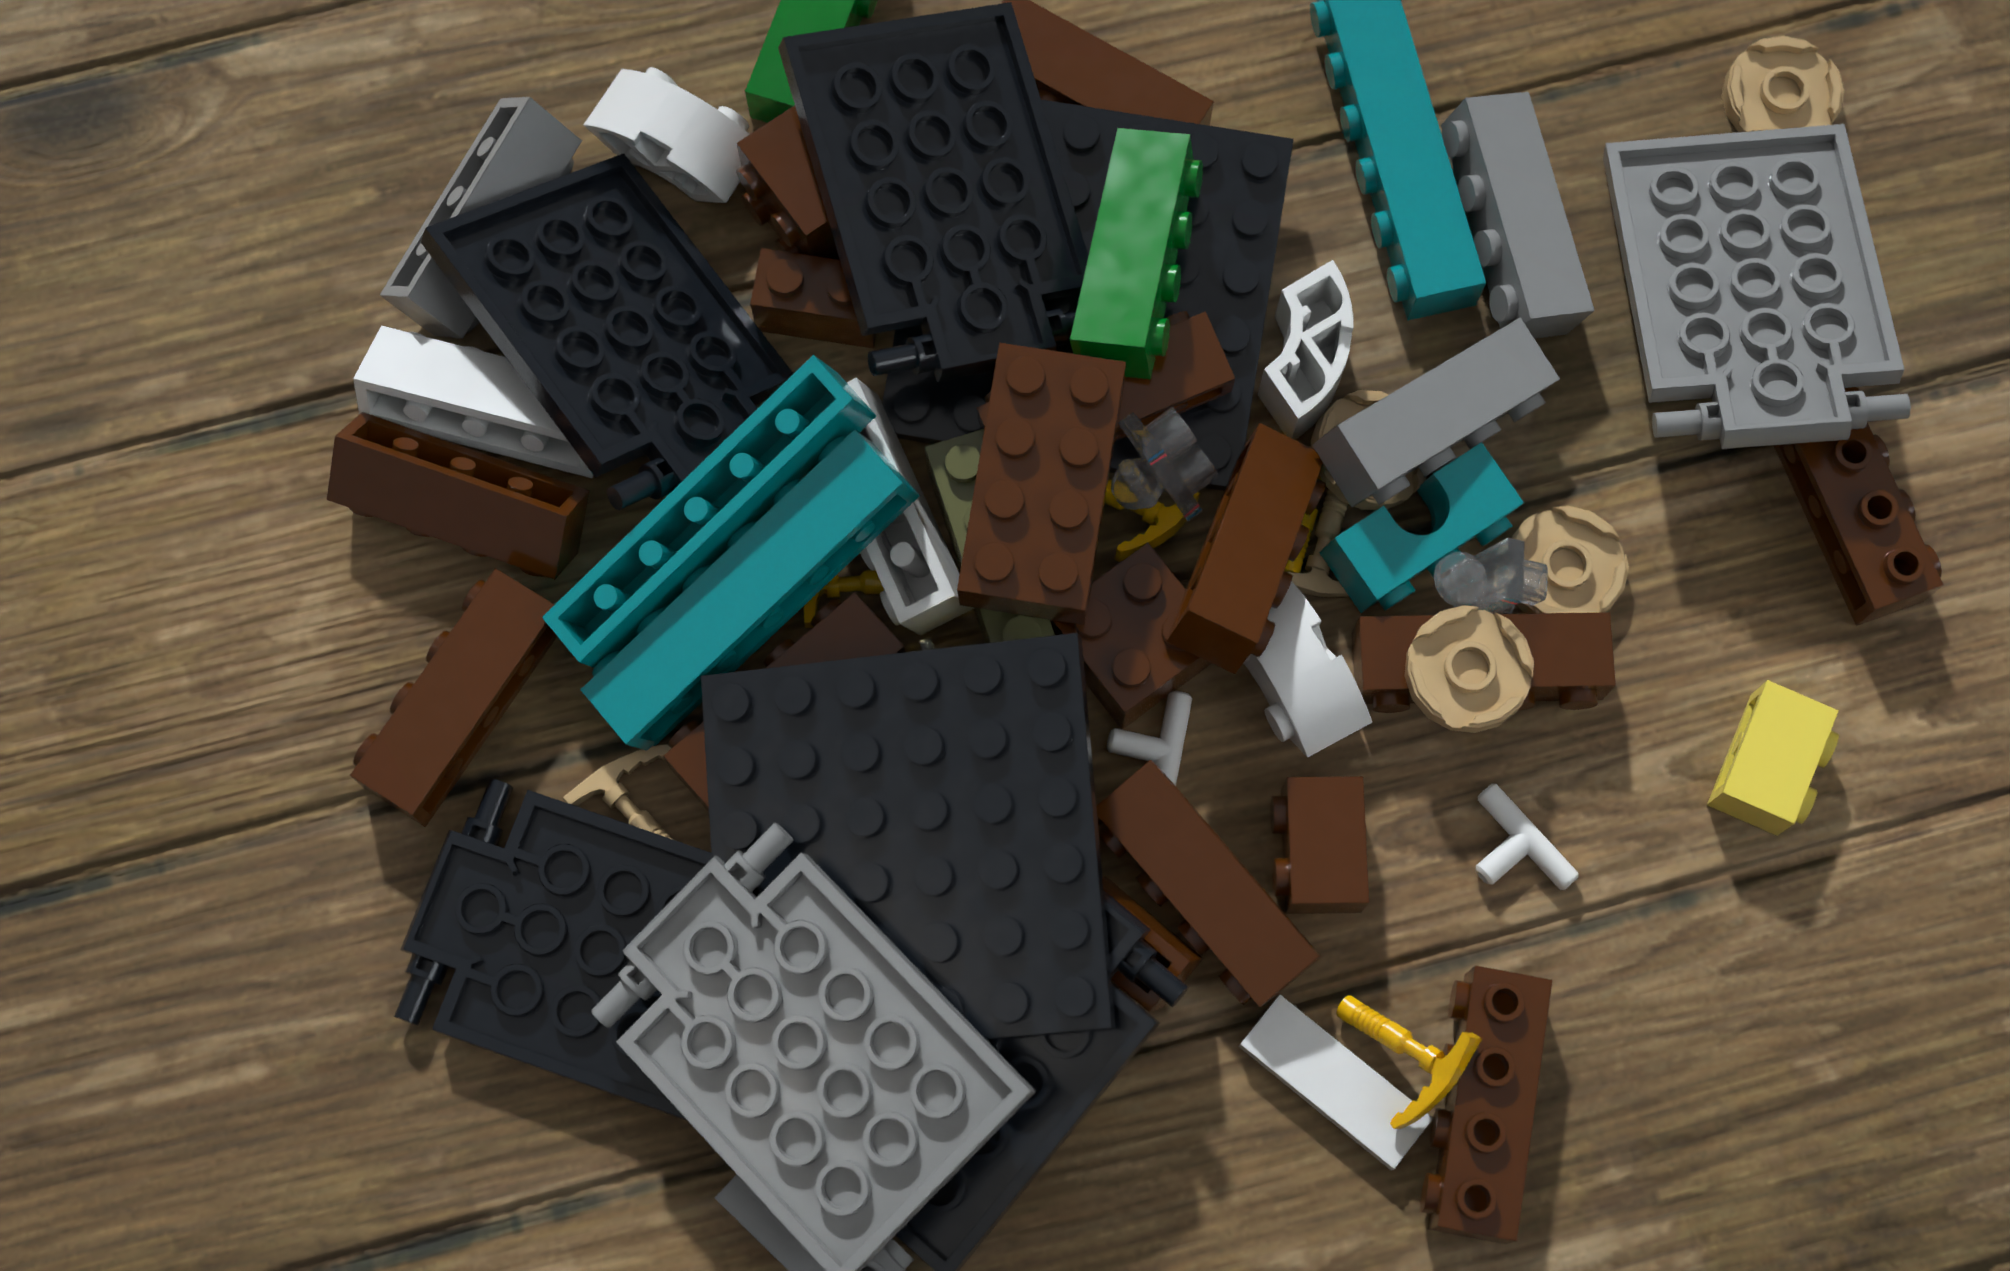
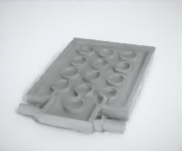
(1754, 285)
(809, 1051)

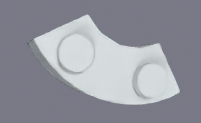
(671, 133)
(1317, 336)
(1305, 684)

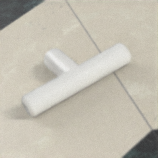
(1164, 750)
(1523, 841)

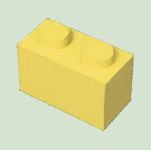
(1775, 759)

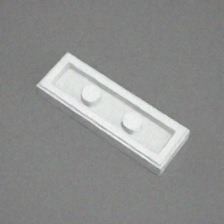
(1333, 1081)

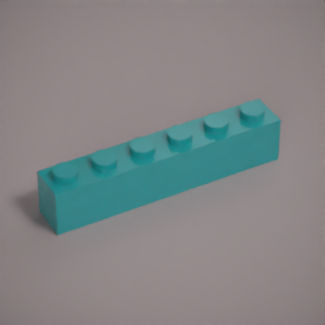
(1400, 155)
(706, 509)
(749, 590)

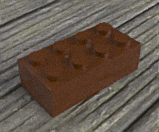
(1041, 483)

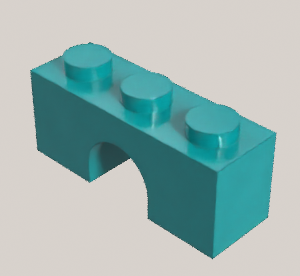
(1465, 503)

